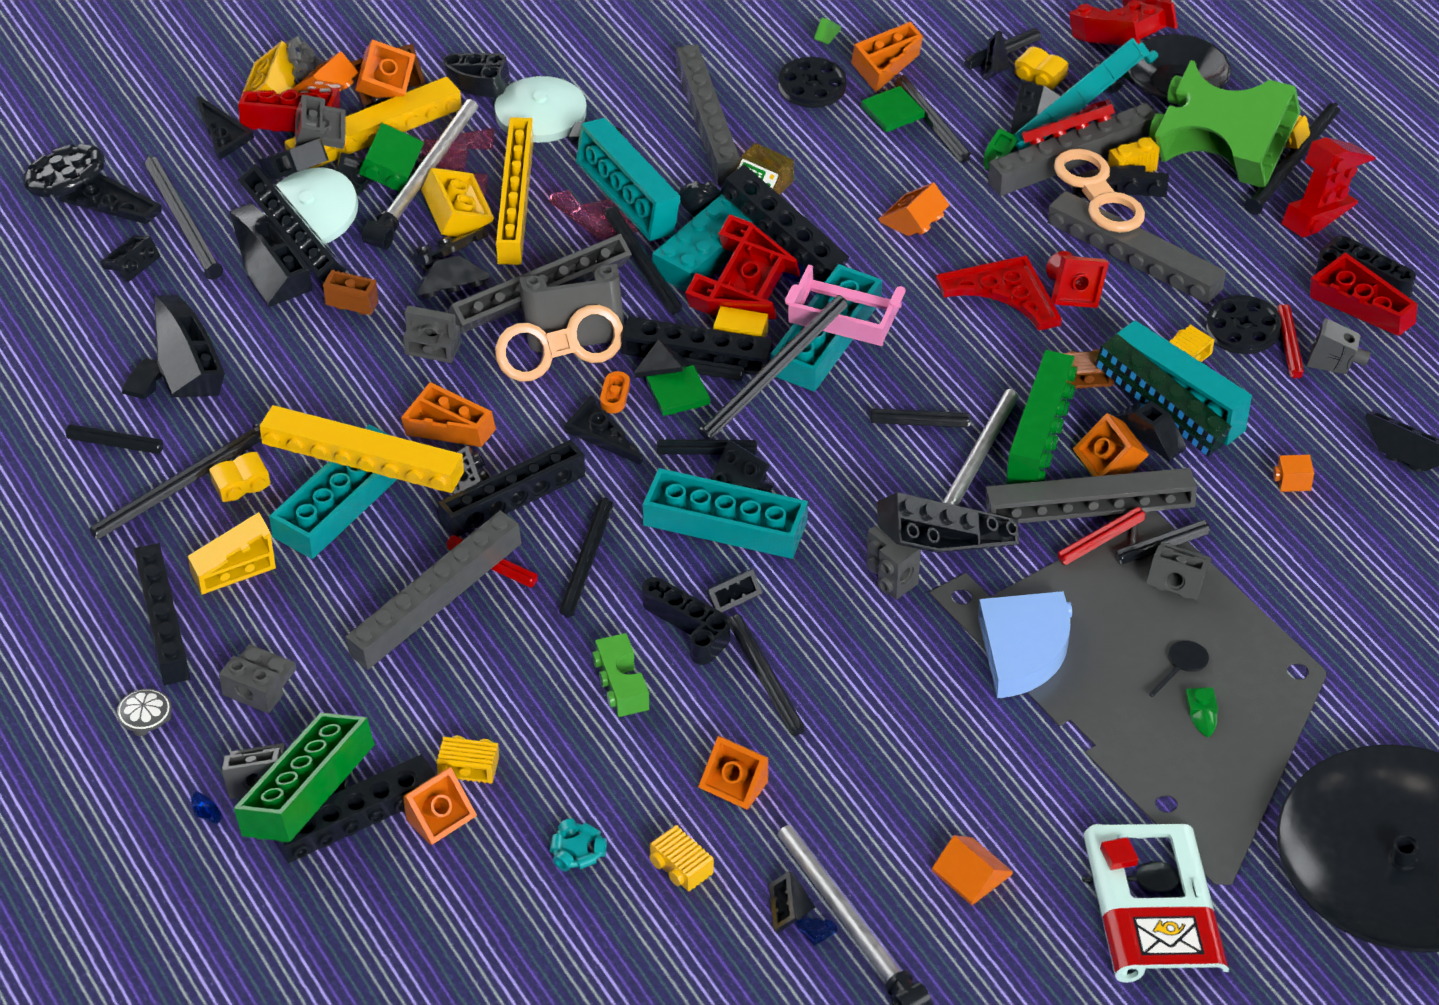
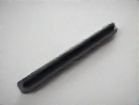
(935, 121)
(644, 261)
(586, 558)
(766, 675)

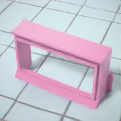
(843, 325)

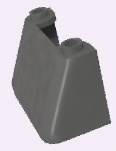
(555, 305)

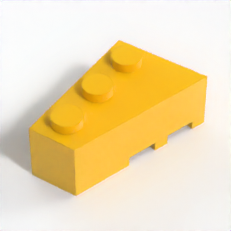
(233, 556)

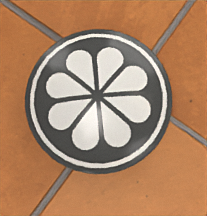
(144, 711)

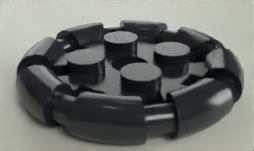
(64, 170)

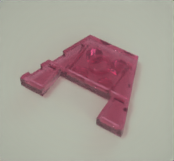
(456, 156)
(589, 215)

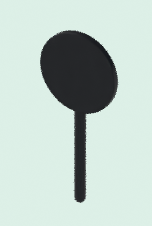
(1184, 656)
(1153, 877)

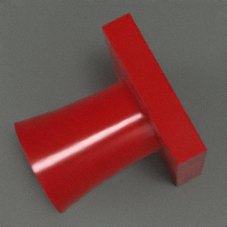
(1076, 279)

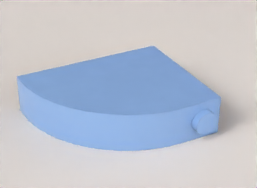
(1024, 639)

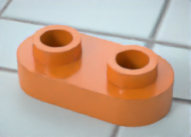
(615, 392)

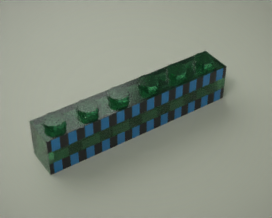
(1150, 383)

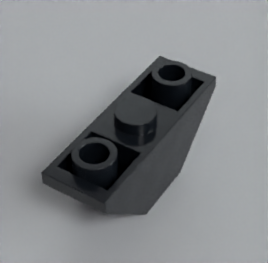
(294, 159)
(450, 275)
(1154, 428)

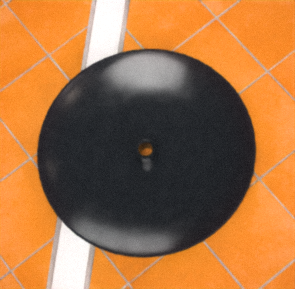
(1366, 844)

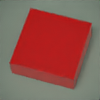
(1119, 853)

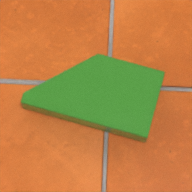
(826, 31)

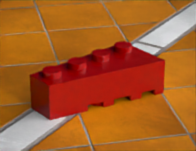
(278, 111)
(1364, 295)

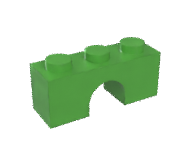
(625, 692)

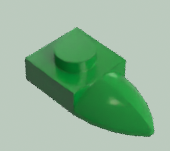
(1000, 145)
(1202, 709)

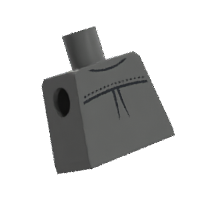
(1336, 348)

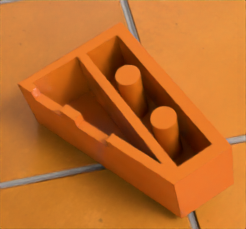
(886, 54)
(448, 418)

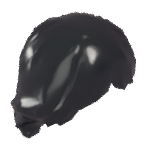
(697, 196)

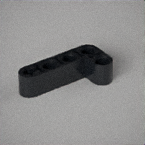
(1386, 268)
(704, 623)

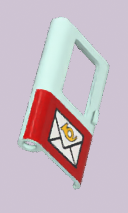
(1155, 930)

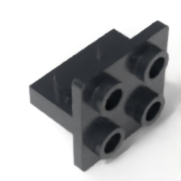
(742, 468)

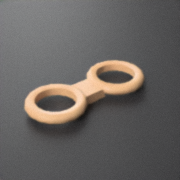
(1099, 191)
(559, 343)

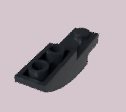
(1131, 181)

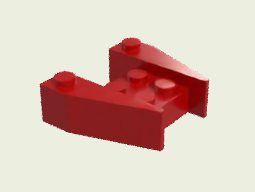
(1118, 26)
(1328, 187)
(748, 275)

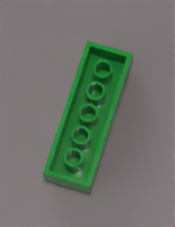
(1042, 419)
(304, 777)

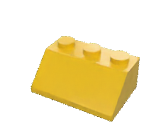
(272, 71)
(456, 202)

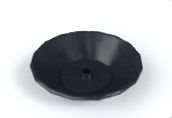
(1173, 58)

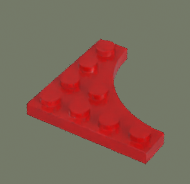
(1100, 111)
(1006, 281)

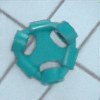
(567, 842)

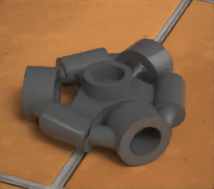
(302, 60)

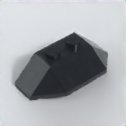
(1030, 102)
(1403, 442)

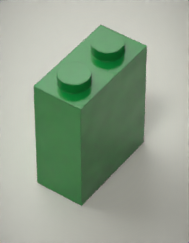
(391, 157)

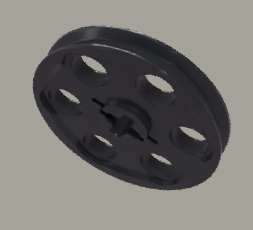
(812, 82)
(1252, 326)

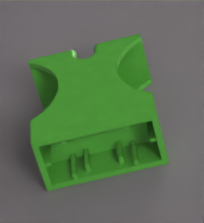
(1240, 126)

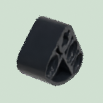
(478, 73)

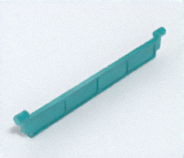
(1089, 86)

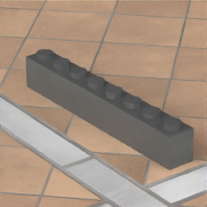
(707, 112)
(1038, 161)
(1139, 249)
(568, 270)
(1093, 496)
(433, 590)

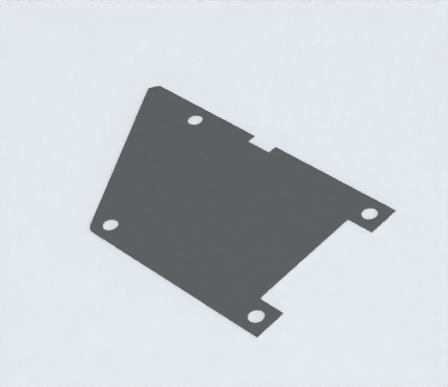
(1147, 742)

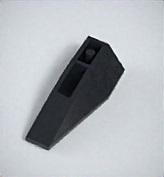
(268, 257)
(185, 350)
(943, 526)

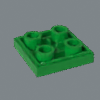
(892, 109)
(678, 391)

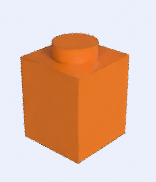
(1294, 473)

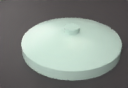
(548, 100)
(323, 199)

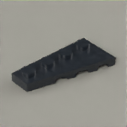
(113, 199)

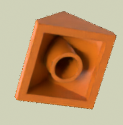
(735, 773)
(438, 806)
(970, 868)

